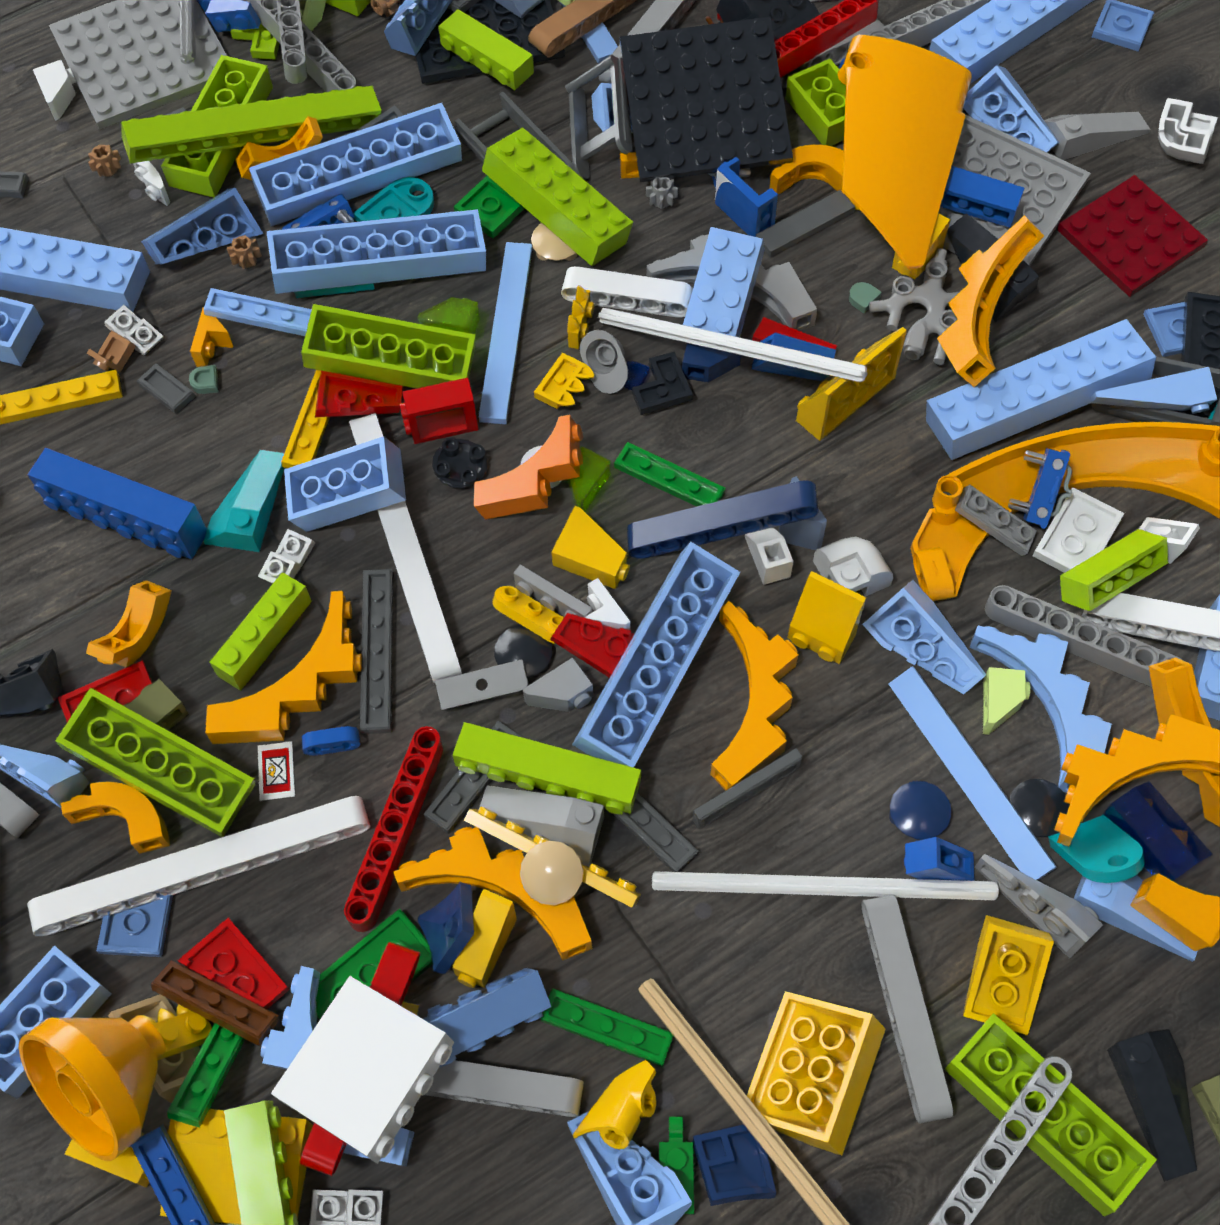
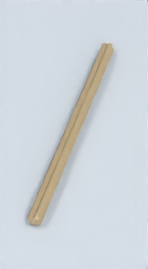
(741, 1105)

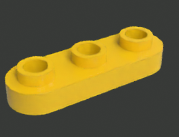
(526, 611)

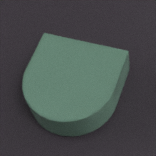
(862, 294)
(204, 379)

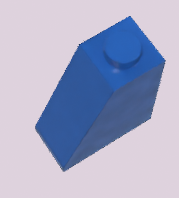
(795, 344)

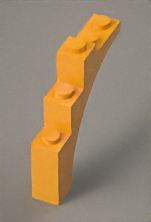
(987, 274)
(766, 663)
(1178, 695)
(266, 713)
(1094, 774)
(472, 865)
(1180, 911)

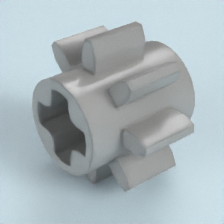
(661, 192)

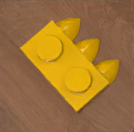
(581, 310)
(562, 380)
(181, 1031)

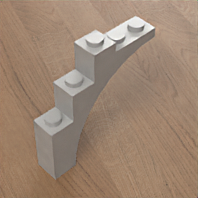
(775, 287)

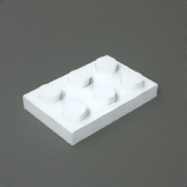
(1077, 531)

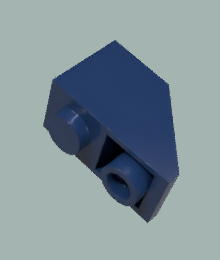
(707, 363)

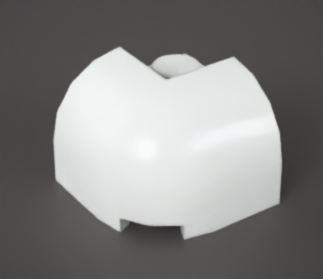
(1185, 133)
(854, 565)

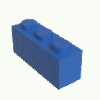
(981, 196)

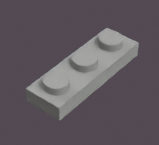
(549, 594)

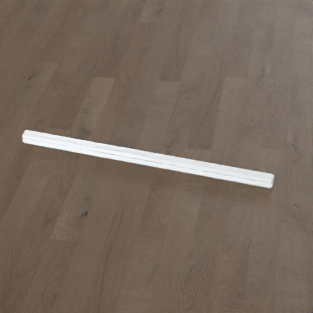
(734, 345)
(825, 885)

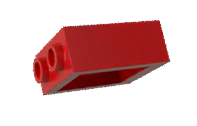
(437, 399)

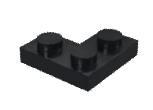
(668, 388)

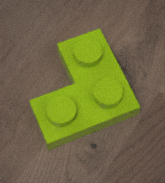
(263, 43)

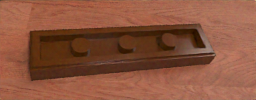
(215, 1002)

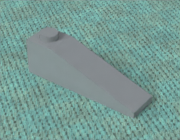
(1089, 132)
(549, 816)
(1045, 907)

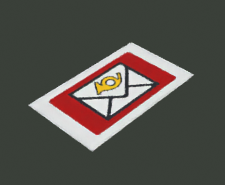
(276, 771)

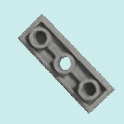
(995, 520)
(464, 687)

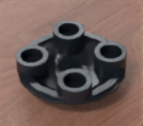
(459, 463)
(522, 644)
(1039, 805)

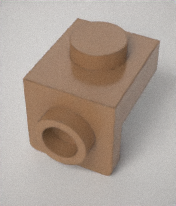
(113, 352)

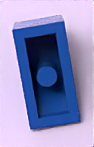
(938, 860)

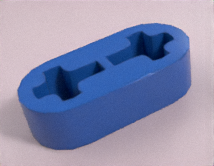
(330, 740)

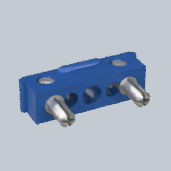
(331, 212)
(1046, 486)

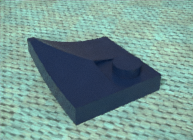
(449, 927)
(733, 1166)

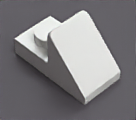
(1177, 533)
(605, 607)

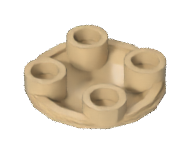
(550, 246)
(551, 872)

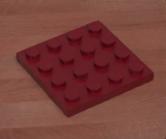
(1132, 235)

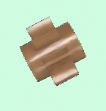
(385, 7)
(104, 160)
(244, 252)

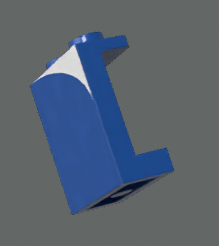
(741, 202)

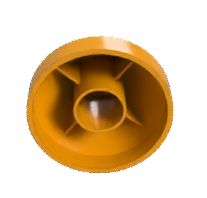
(94, 1077)

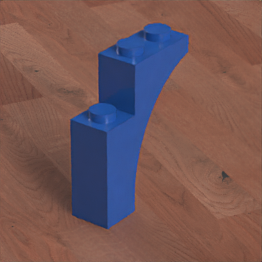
(230, 14)

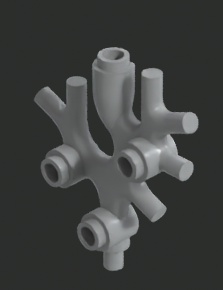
(928, 294)

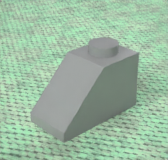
(560, 689)

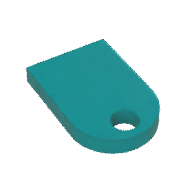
(397, 201)
(1101, 851)

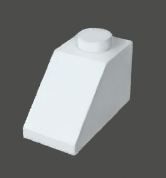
(56, 86)

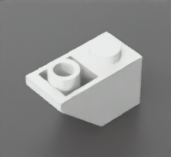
(770, 555)

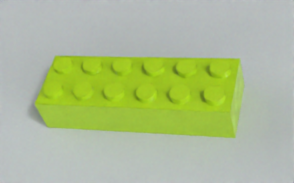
(229, 84)
(557, 196)
(385, 348)
(156, 762)
(1074, 1136)

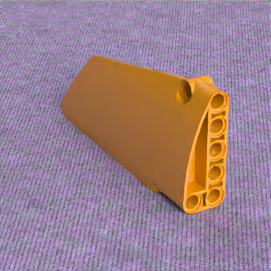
(900, 137)

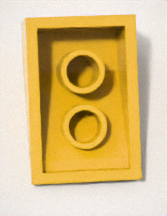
(826, 618)
(1008, 973)

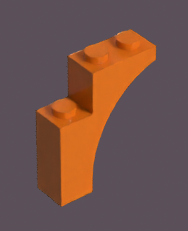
(529, 484)

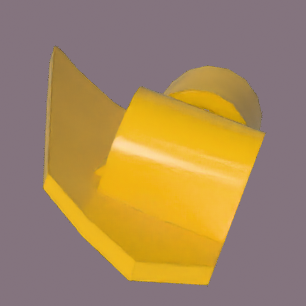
(621, 1106)

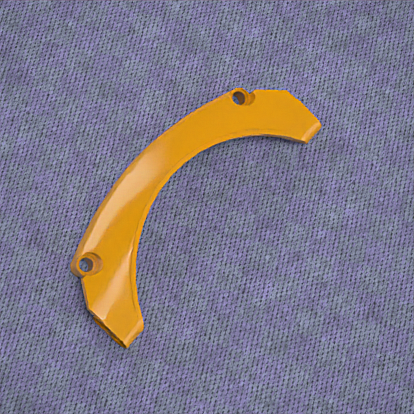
(1148, 456)

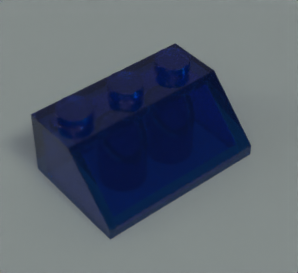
(1165, 838)

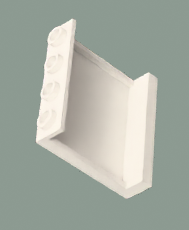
(364, 1069)

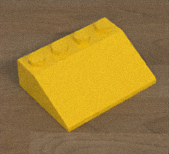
(842, 397)
(815, 1070)
(209, 1162)

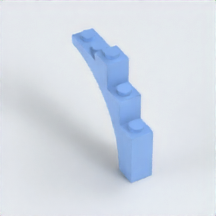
(1060, 693)
(299, 1022)

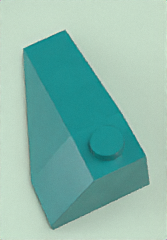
(246, 510)

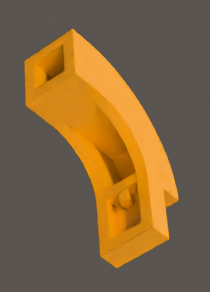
(254, 154)
(810, 162)
(137, 627)
(112, 798)

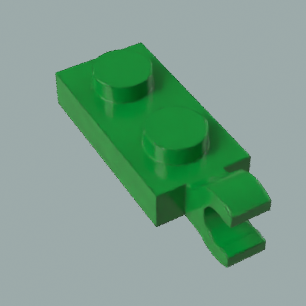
(679, 1158)

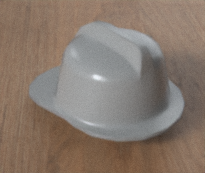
(606, 359)

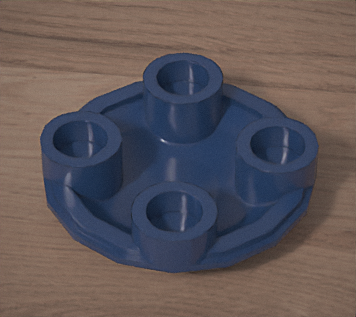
(920, 810)

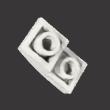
(154, 185)
(134, 329)
(288, 557)
(346, 1207)

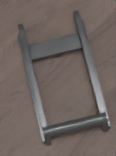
(510, 109)
(618, 133)
(1164, 367)

